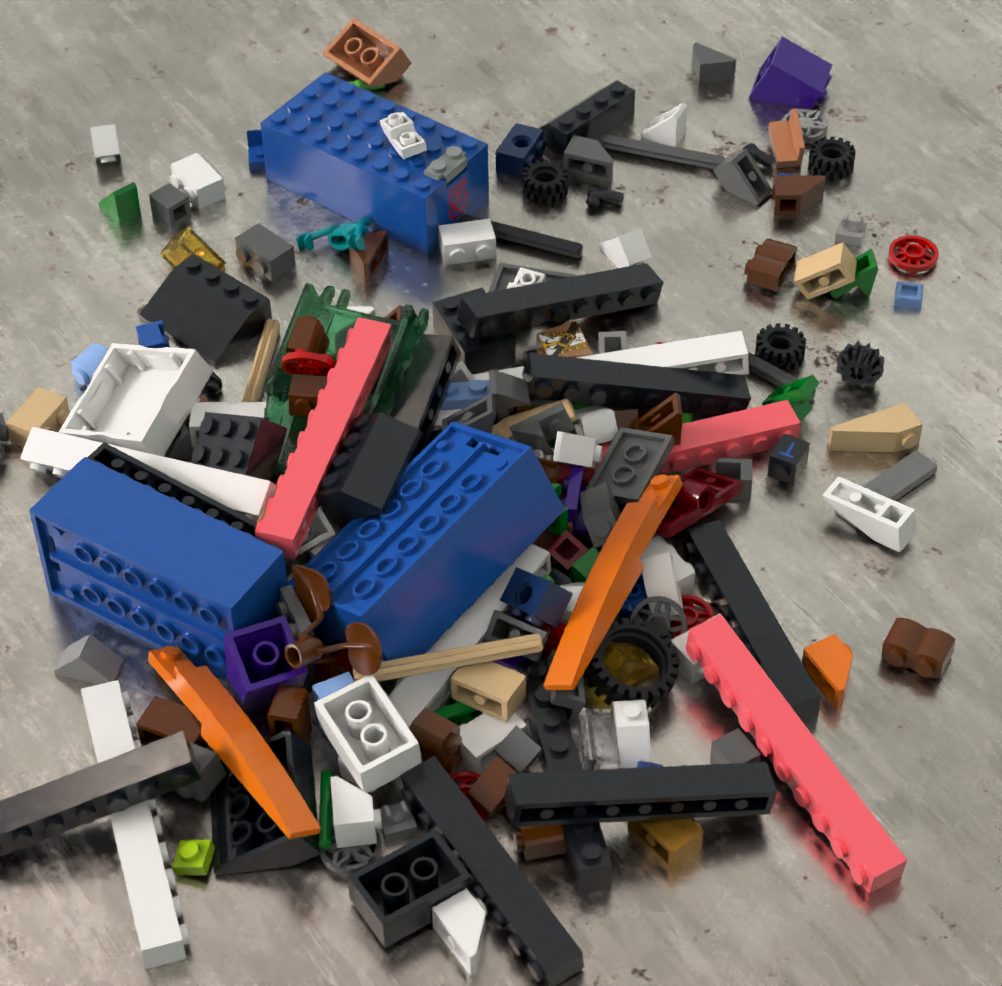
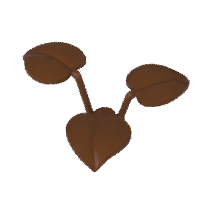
(362, 641)

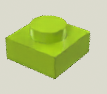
(193, 857)

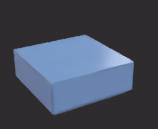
(908, 295)

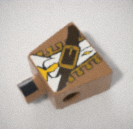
(562, 340)

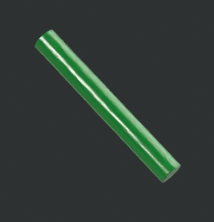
(325, 810)

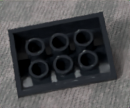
(207, 309)
(245, 833)

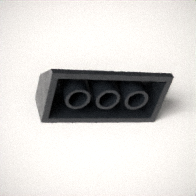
(590, 116)
(367, 467)

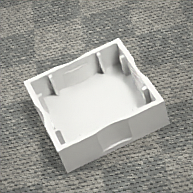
(139, 397)

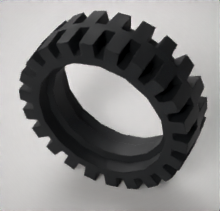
(650, 642)

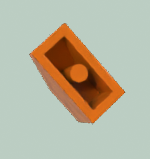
(829, 667)

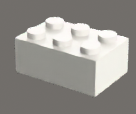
(368, 733)

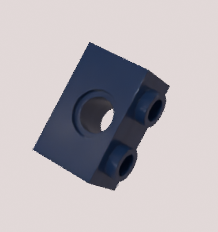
(519, 149)
(535, 598)

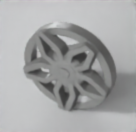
(811, 123)

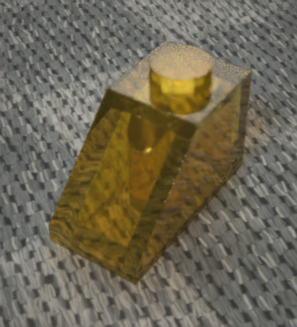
(188, 243)
(629, 664)

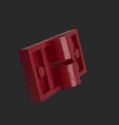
(698, 496)

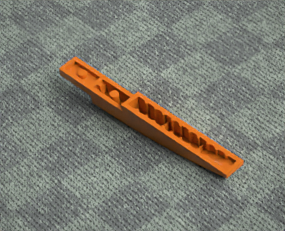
(610, 582)
(236, 741)

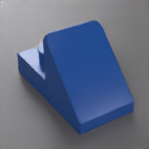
(255, 150)

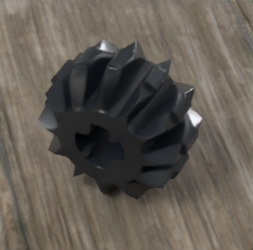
(860, 364)

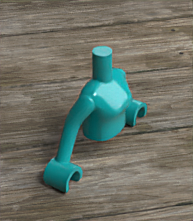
(339, 236)

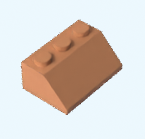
(367, 55)

